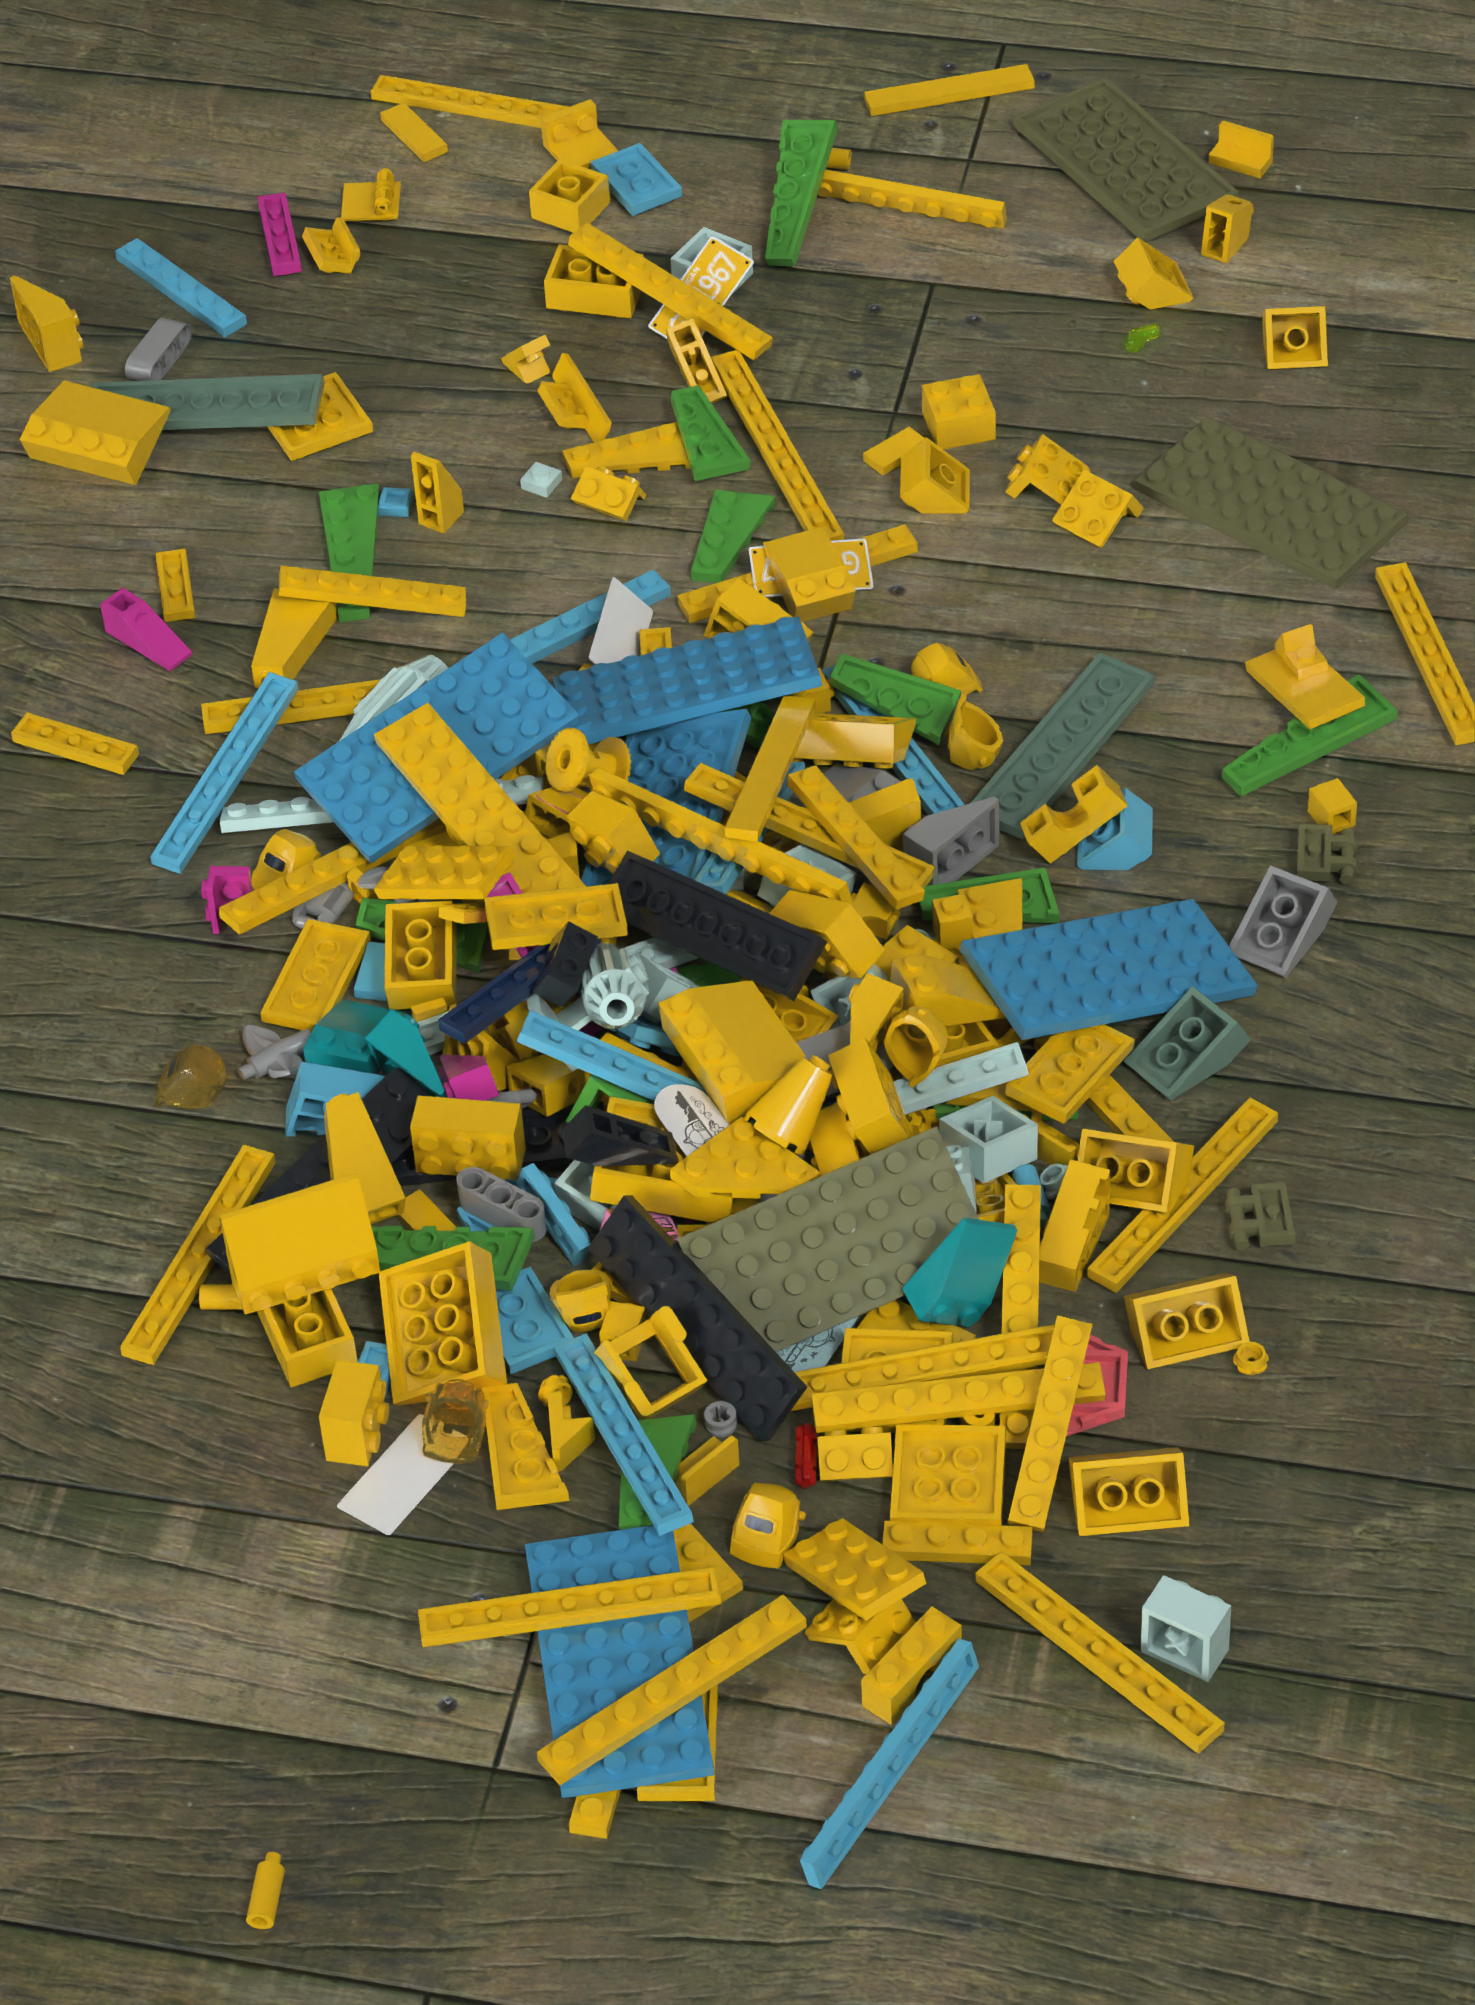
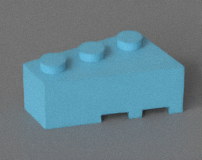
(317, 1086)

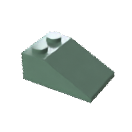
(1187, 1045)

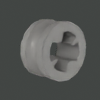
(722, 1428)

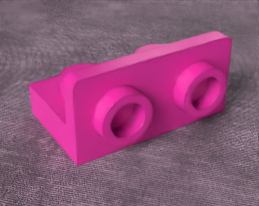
(222, 887)

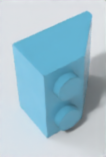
(1121, 840)

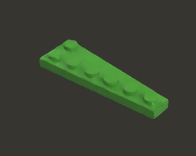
(802, 164)
(350, 536)
(1299, 745)
(506, 1244)

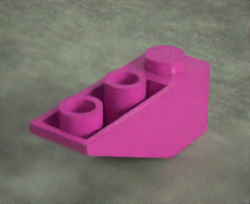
(142, 629)
(467, 1077)

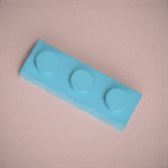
(568, 1235)

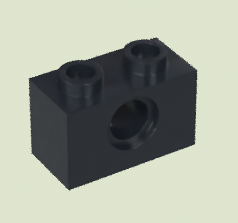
(565, 964)

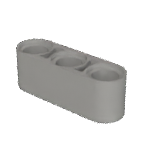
(158, 350)
(499, 1201)

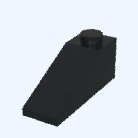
(616, 1141)

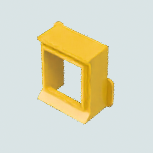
(670, 1336)

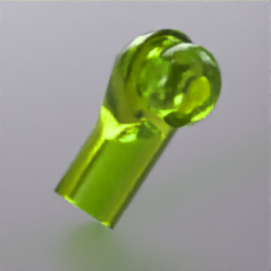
(1137, 337)

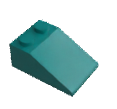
(340, 1037)
(400, 1045)
(961, 1273)

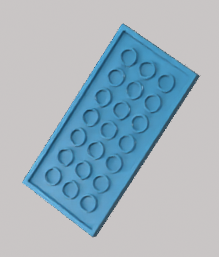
(690, 679)
(487, 699)
(662, 763)
(1106, 968)
(605, 1660)

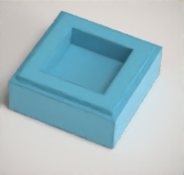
(395, 502)

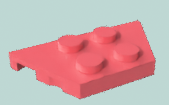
(1114, 1373)

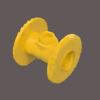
(571, 760)

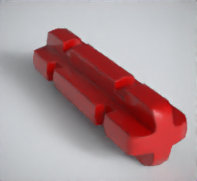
(805, 1455)

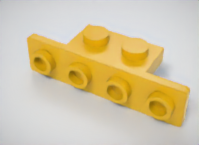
(573, 401)

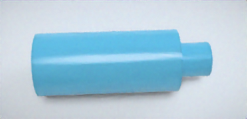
(1028, 1175)

